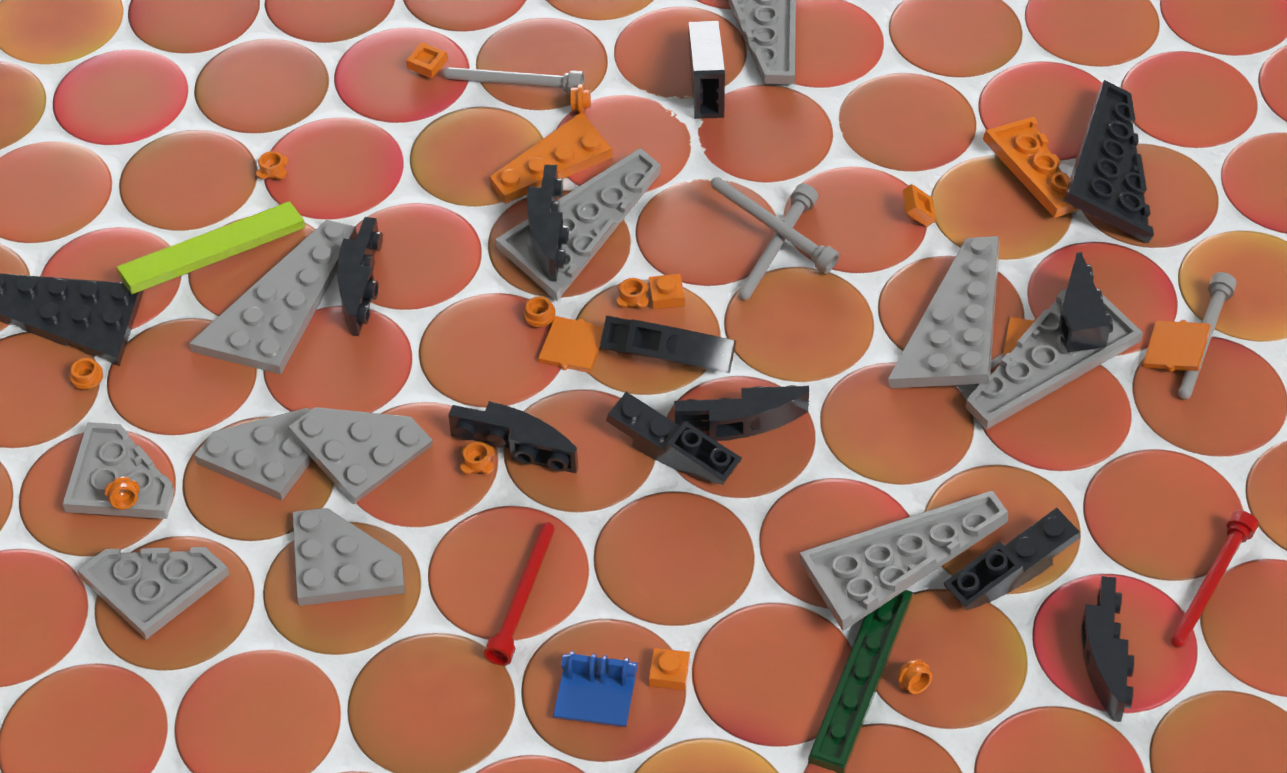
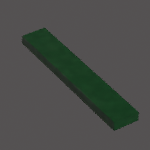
(858, 684)

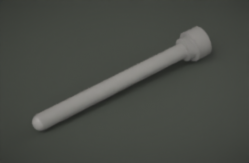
(567, 81)
(802, 199)
(823, 257)
(1220, 289)

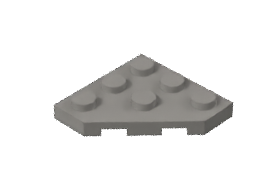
(359, 447)
(109, 454)
(258, 454)
(341, 560)
(152, 584)

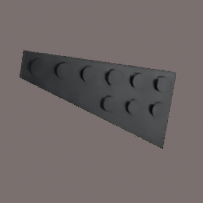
(1108, 170)
(71, 311)

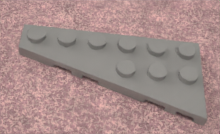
(770, 36)
(592, 216)
(275, 311)
(957, 328)
(1043, 364)
(878, 564)

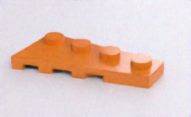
(570, 147)
(1030, 160)

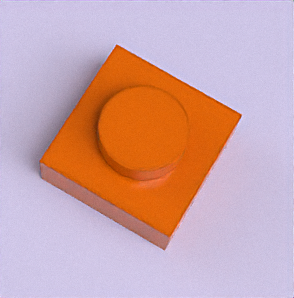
(426, 60)
(918, 205)
(666, 291)
(669, 669)

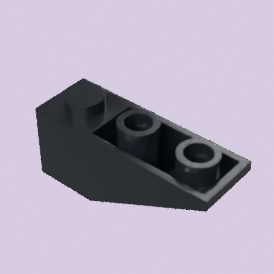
(1083, 317)

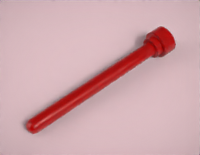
(1240, 529)
(501, 646)

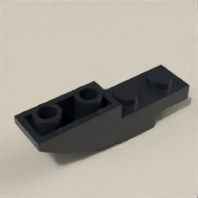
(546, 223)
(356, 274)
(668, 344)
(755, 413)
(526, 436)
(670, 444)
(1013, 564)
(1105, 652)

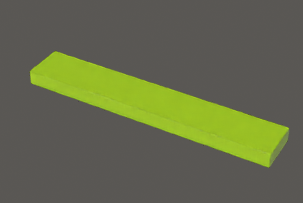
(210, 247)

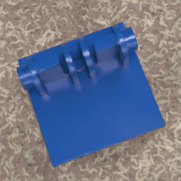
(595, 689)

